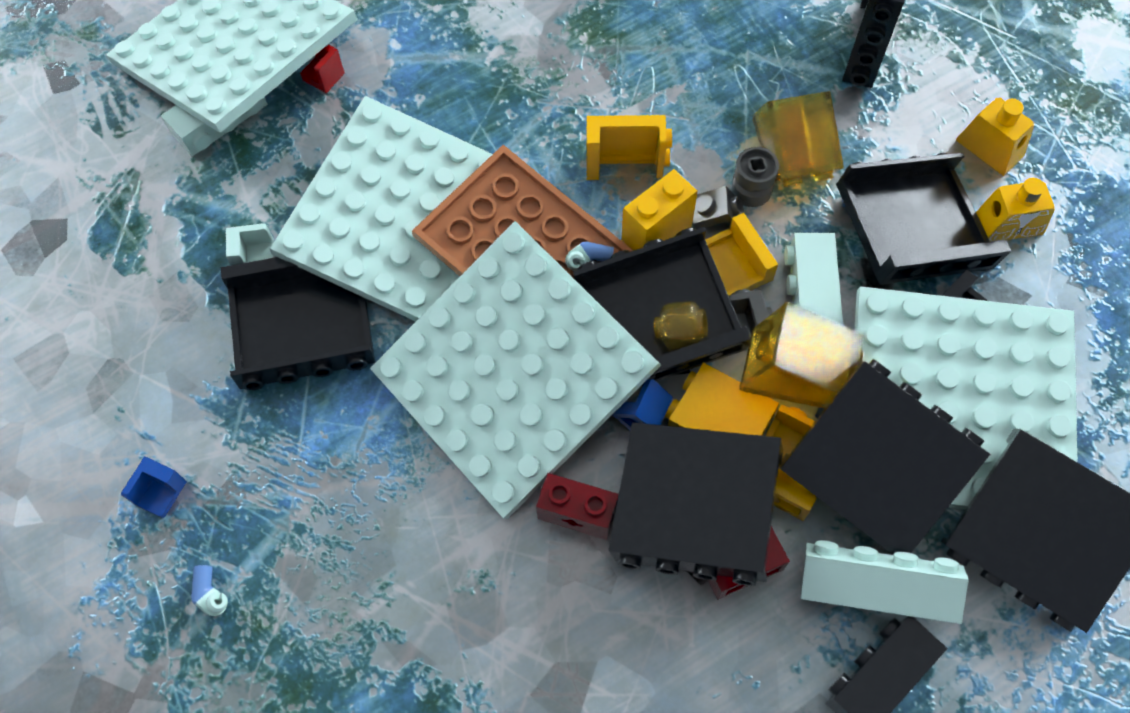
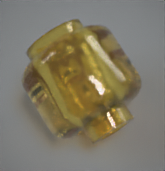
(681, 324)

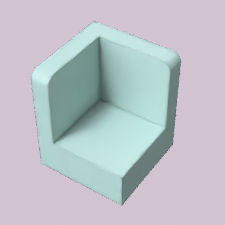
(248, 243)

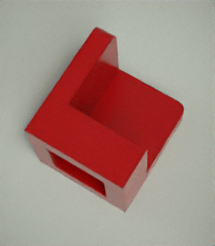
(324, 69)

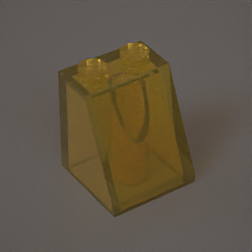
(801, 136)
(800, 357)

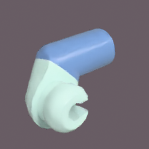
(587, 252)
(204, 595)

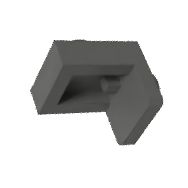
(716, 207)
(752, 305)

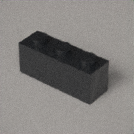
(888, 671)

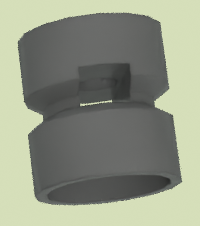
(755, 176)

